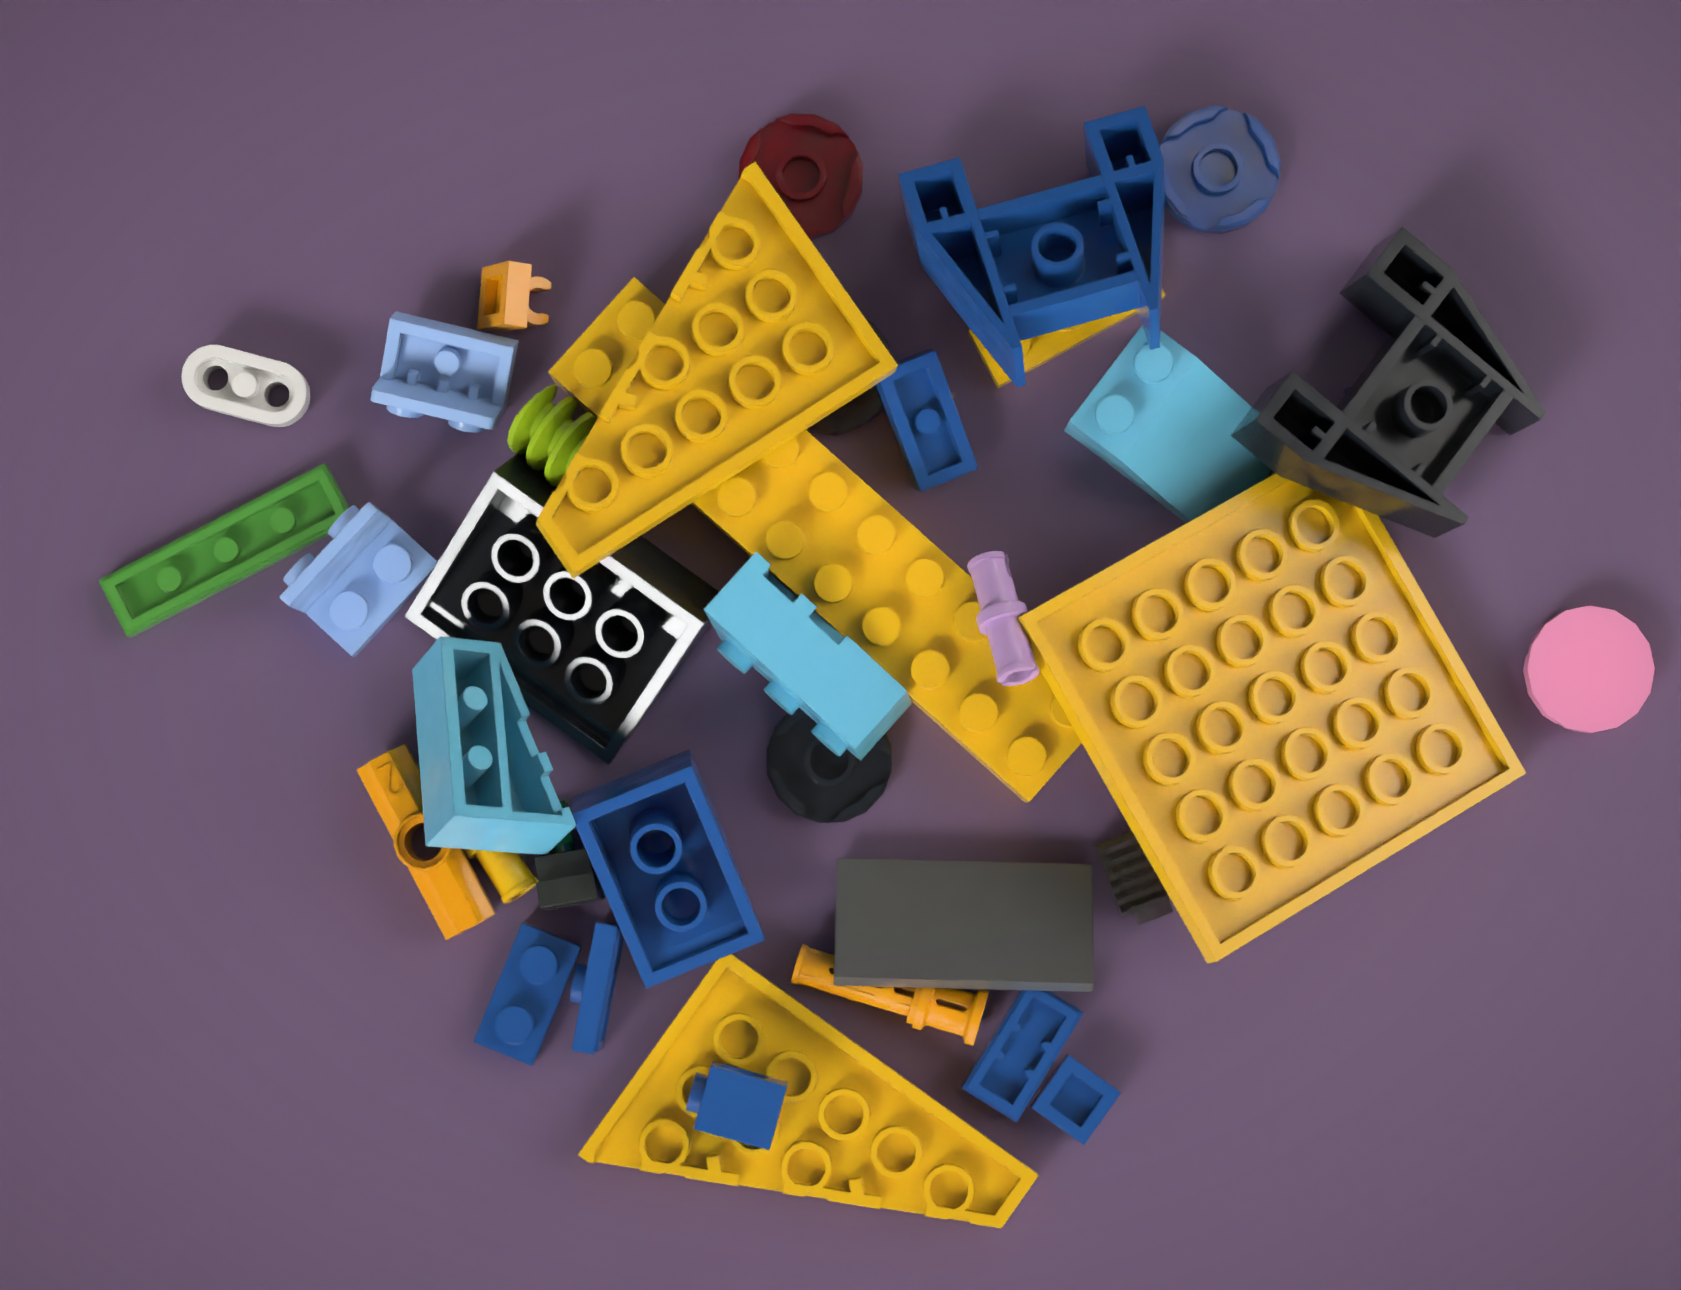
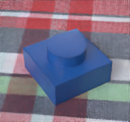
(1075, 1099)

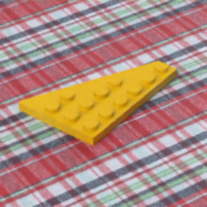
(730, 371)
(844, 1126)

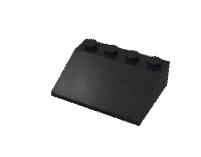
(581, 648)

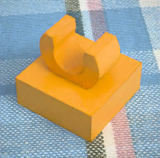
(506, 295)

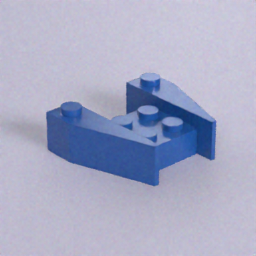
(1050, 253)

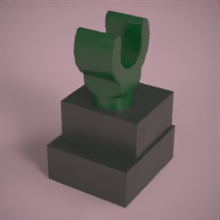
(566, 876)

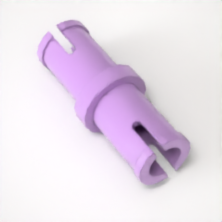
(1000, 619)

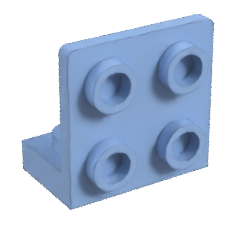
(358, 577)

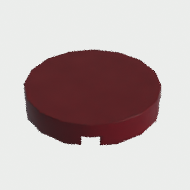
(810, 169)

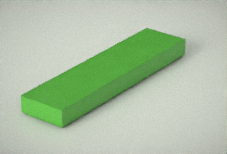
(224, 551)

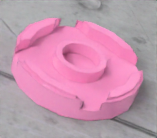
(1589, 669)

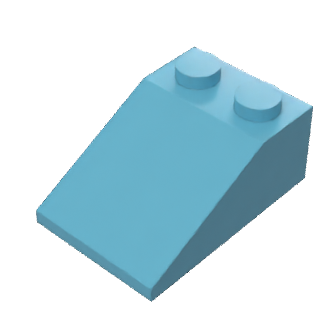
(1169, 428)

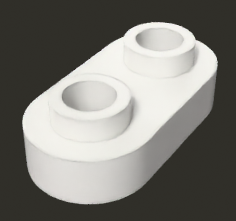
(247, 386)

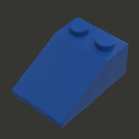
(666, 868)

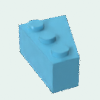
(805, 660)
(477, 756)

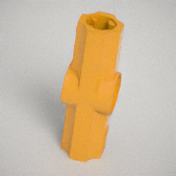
(447, 879)

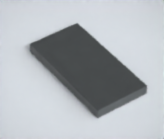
(964, 925)

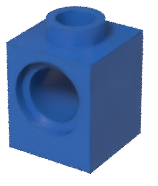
(737, 1104)

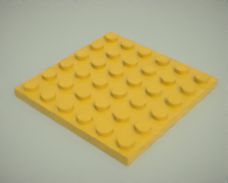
(1268, 705)

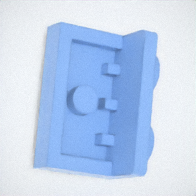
(445, 373)

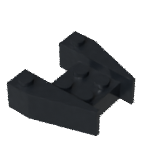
(1412, 408)

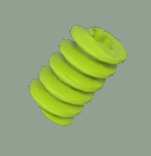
(549, 433)

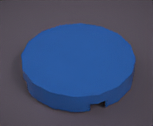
(1219, 169)

